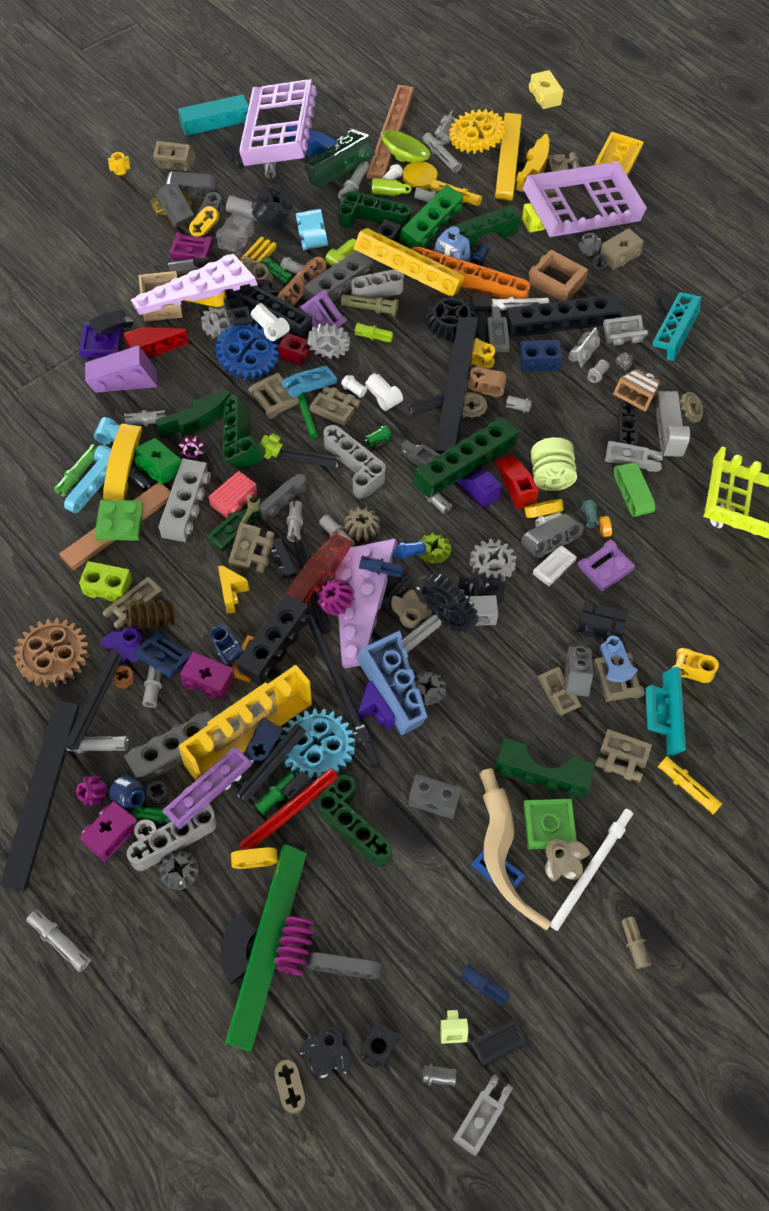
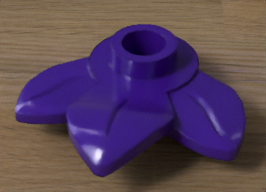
(119, 643)

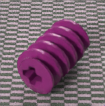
(293, 945)

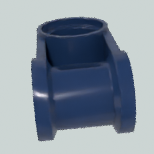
(226, 644)
(264, 737)

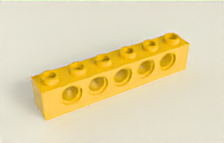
(409, 262)

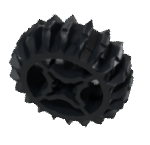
(450, 310)

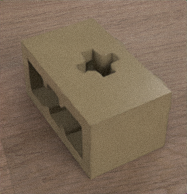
(621, 248)

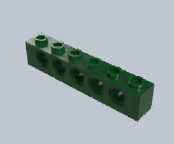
(465, 457)

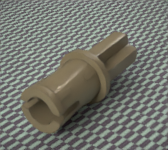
(636, 943)

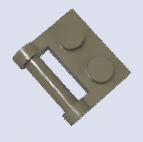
(277, 392)
(617, 690)

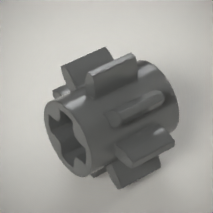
(590, 244)

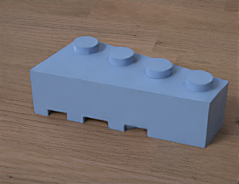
(389, 670)

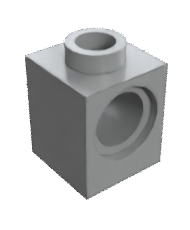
(486, 608)

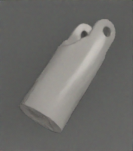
(239, 205)

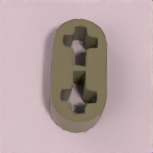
(296, 1086)

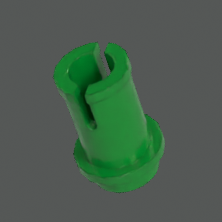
(379, 435)

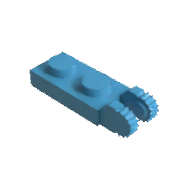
(309, 380)

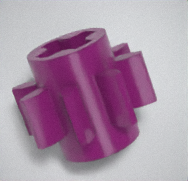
(194, 443)
(91, 790)

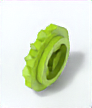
(439, 554)

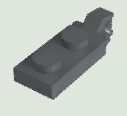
(498, 331)
(417, 453)

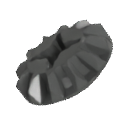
(434, 694)
(174, 880)

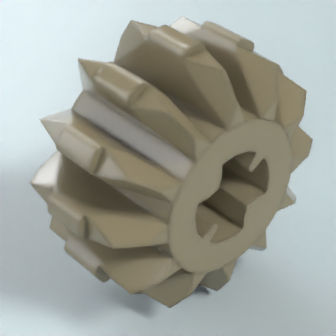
(362, 524)

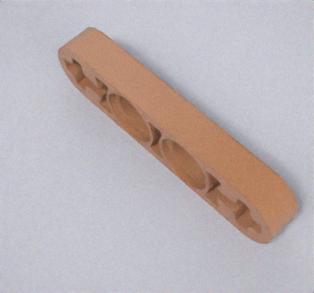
(300, 281)

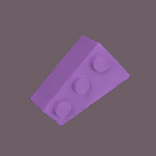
(121, 371)

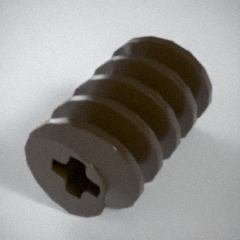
(150, 613)

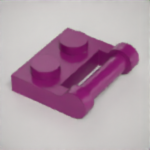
(190, 247)

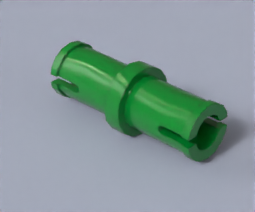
(273, 796)

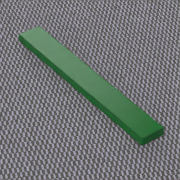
(264, 951)

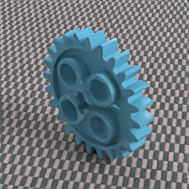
(328, 758)

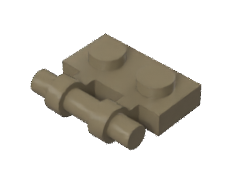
(558, 162)
(332, 409)
(244, 547)
(626, 749)

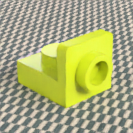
(531, 219)

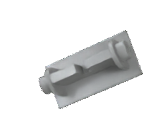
(442, 132)
(585, 348)

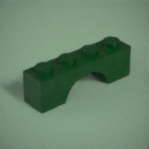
(503, 221)
(571, 778)

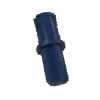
(379, 566)
(485, 985)

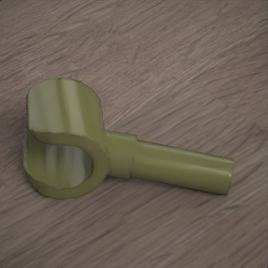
(252, 507)

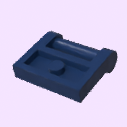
(163, 654)

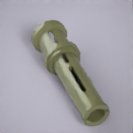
(380, 304)

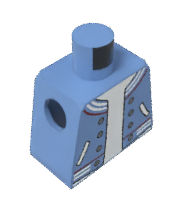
(453, 244)

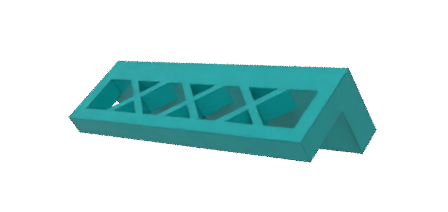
(678, 335)

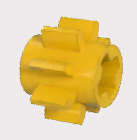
(119, 163)

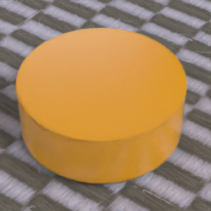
(605, 526)

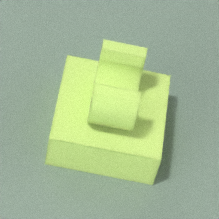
(453, 1029)

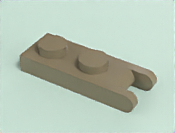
(144, 591)

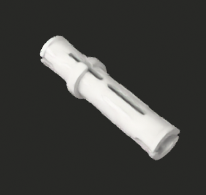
(507, 303)

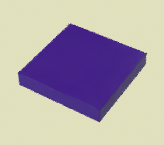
(99, 345)

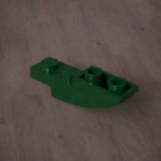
(189, 421)

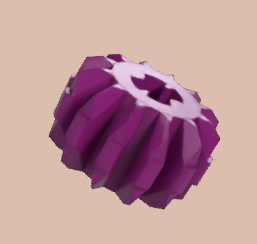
(336, 596)

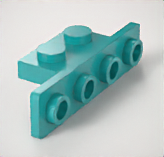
(666, 711)

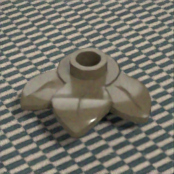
(410, 607)
(567, 862)

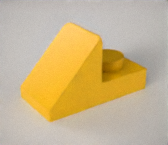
(231, 585)

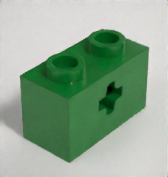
(157, 461)

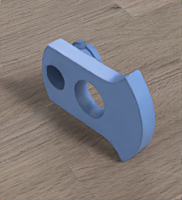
(616, 673)

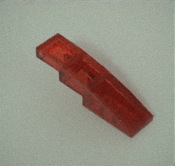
(319, 567)

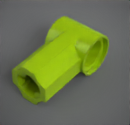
(335, 256)

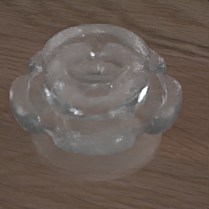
(624, 361)

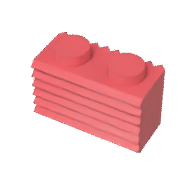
(233, 494)

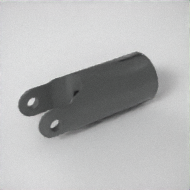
(185, 266)

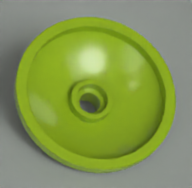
(405, 147)

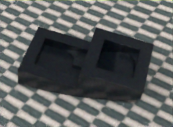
(237, 312)
(108, 323)
(482, 587)

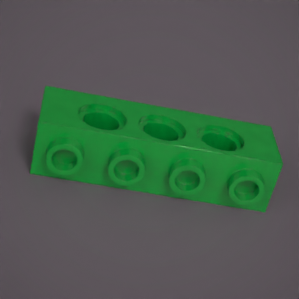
(441, 209)

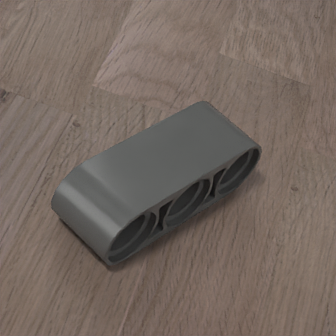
(193, 183)
(552, 535)

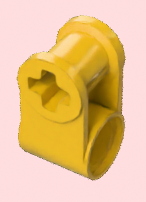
(481, 353)
(694, 665)

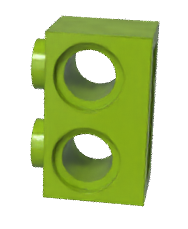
(107, 578)

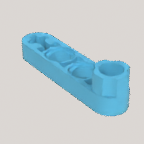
(90, 483)

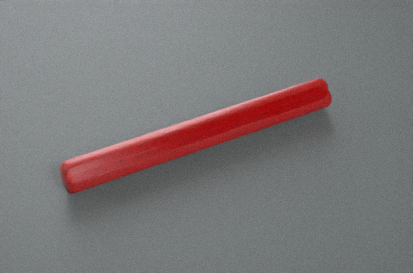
(289, 810)

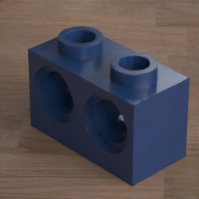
(540, 355)

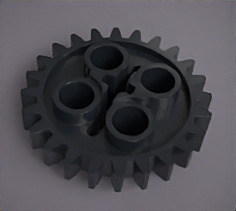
(447, 602)

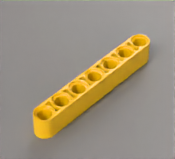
(508, 157)

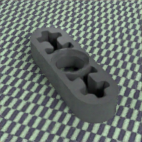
(344, 965)

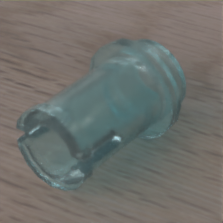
(591, 517)

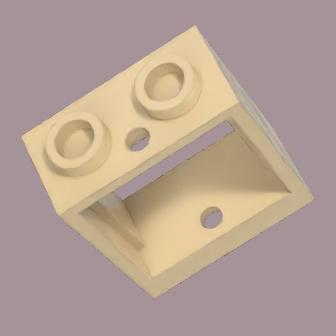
(147, 283)

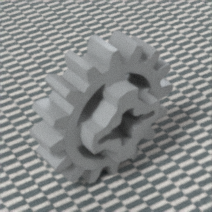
(219, 321)
(328, 341)
(492, 560)

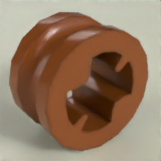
(124, 683)

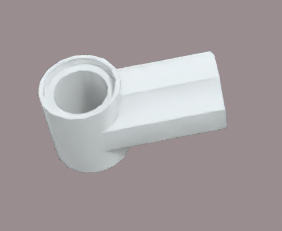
(273, 327)
(385, 394)

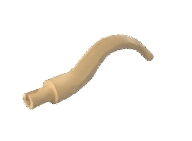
(497, 843)

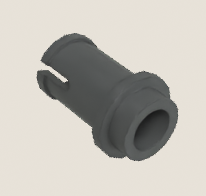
(438, 1075)

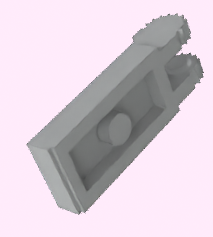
(625, 454)
(481, 1118)

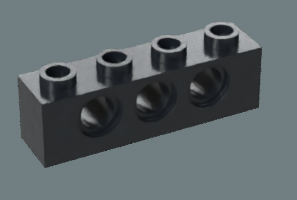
(287, 610)

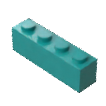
(213, 115)

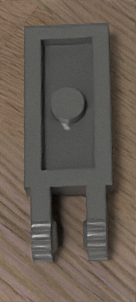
(282, 496)

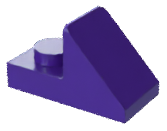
(375, 704)

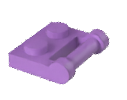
(318, 313)
(611, 570)

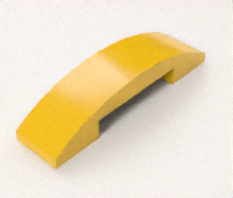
(120, 462)

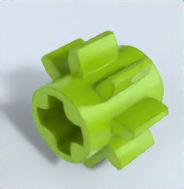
(271, 445)

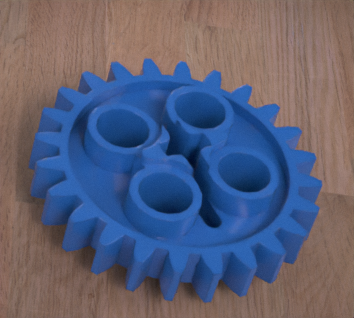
(231, 341)

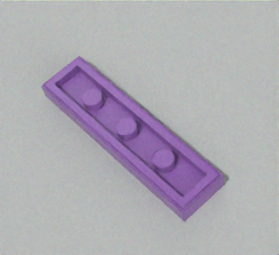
(207, 787)

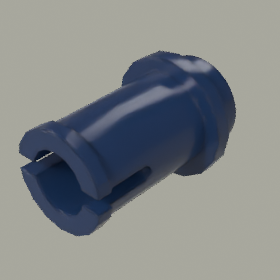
(478, 257)

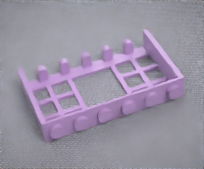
(281, 151)
(536, 184)

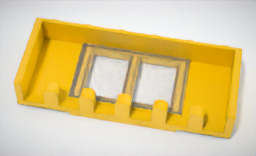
(235, 726)

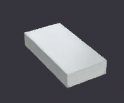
(554, 565)

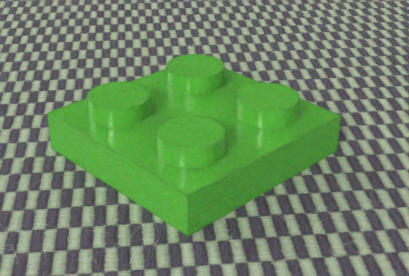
(119, 520)
(548, 821)

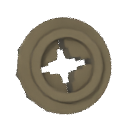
(478, 402)
(691, 407)

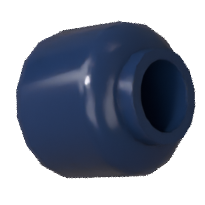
(127, 792)

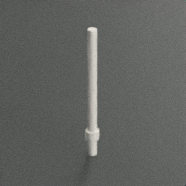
(615, 832)

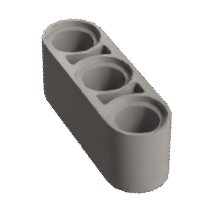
(378, 284)

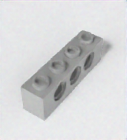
(189, 472)

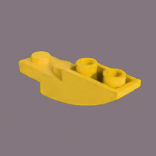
(536, 161)

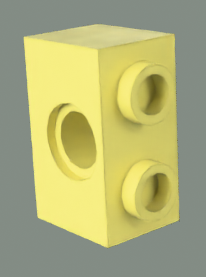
(546, 89)

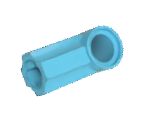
(106, 431)

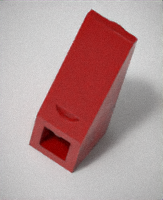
(156, 340)
(517, 481)

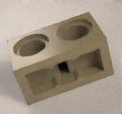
(174, 156)

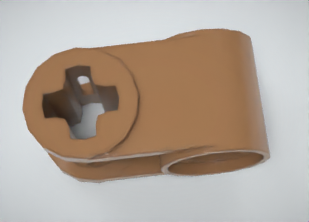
(489, 382)

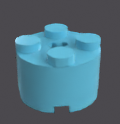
(311, 229)

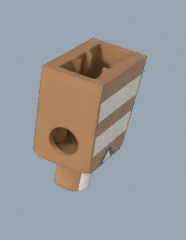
(637, 388)

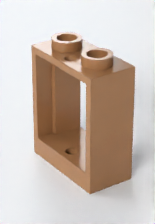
(553, 287)

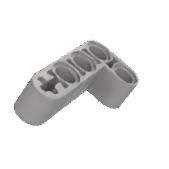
(672, 433)
(357, 459)
(174, 841)

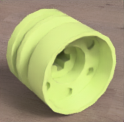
(553, 464)

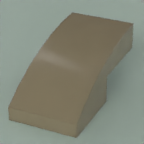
(554, 686)

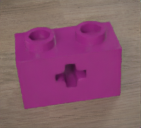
(207, 676)
(103, 842)

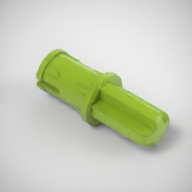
(373, 333)

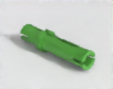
(72, 476)

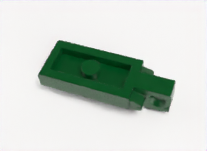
(226, 532)

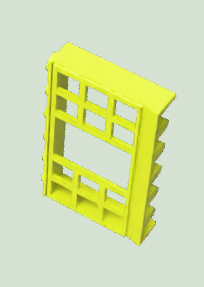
(726, 515)

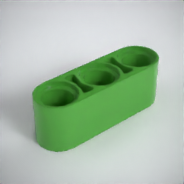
(634, 489)

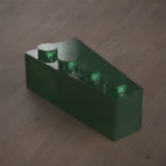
(339, 158)

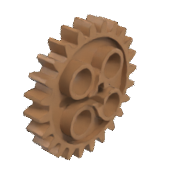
(45, 637)

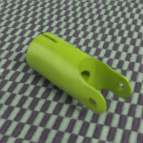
(388, 187)

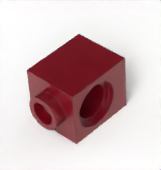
(294, 349)

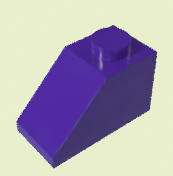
(482, 487)

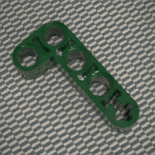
(372, 209)
(238, 446)
(358, 824)

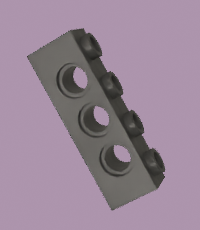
(339, 277)
(167, 759)

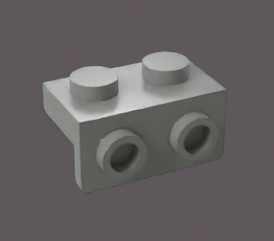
(624, 329)

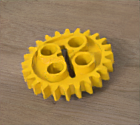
(486, 125)

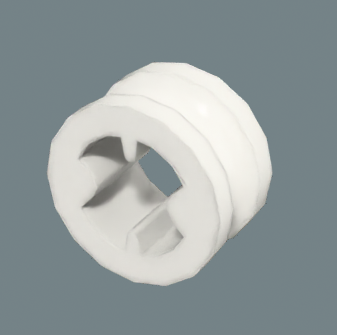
(142, 824)

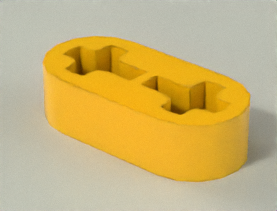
(208, 224)
(544, 508)
(254, 858)

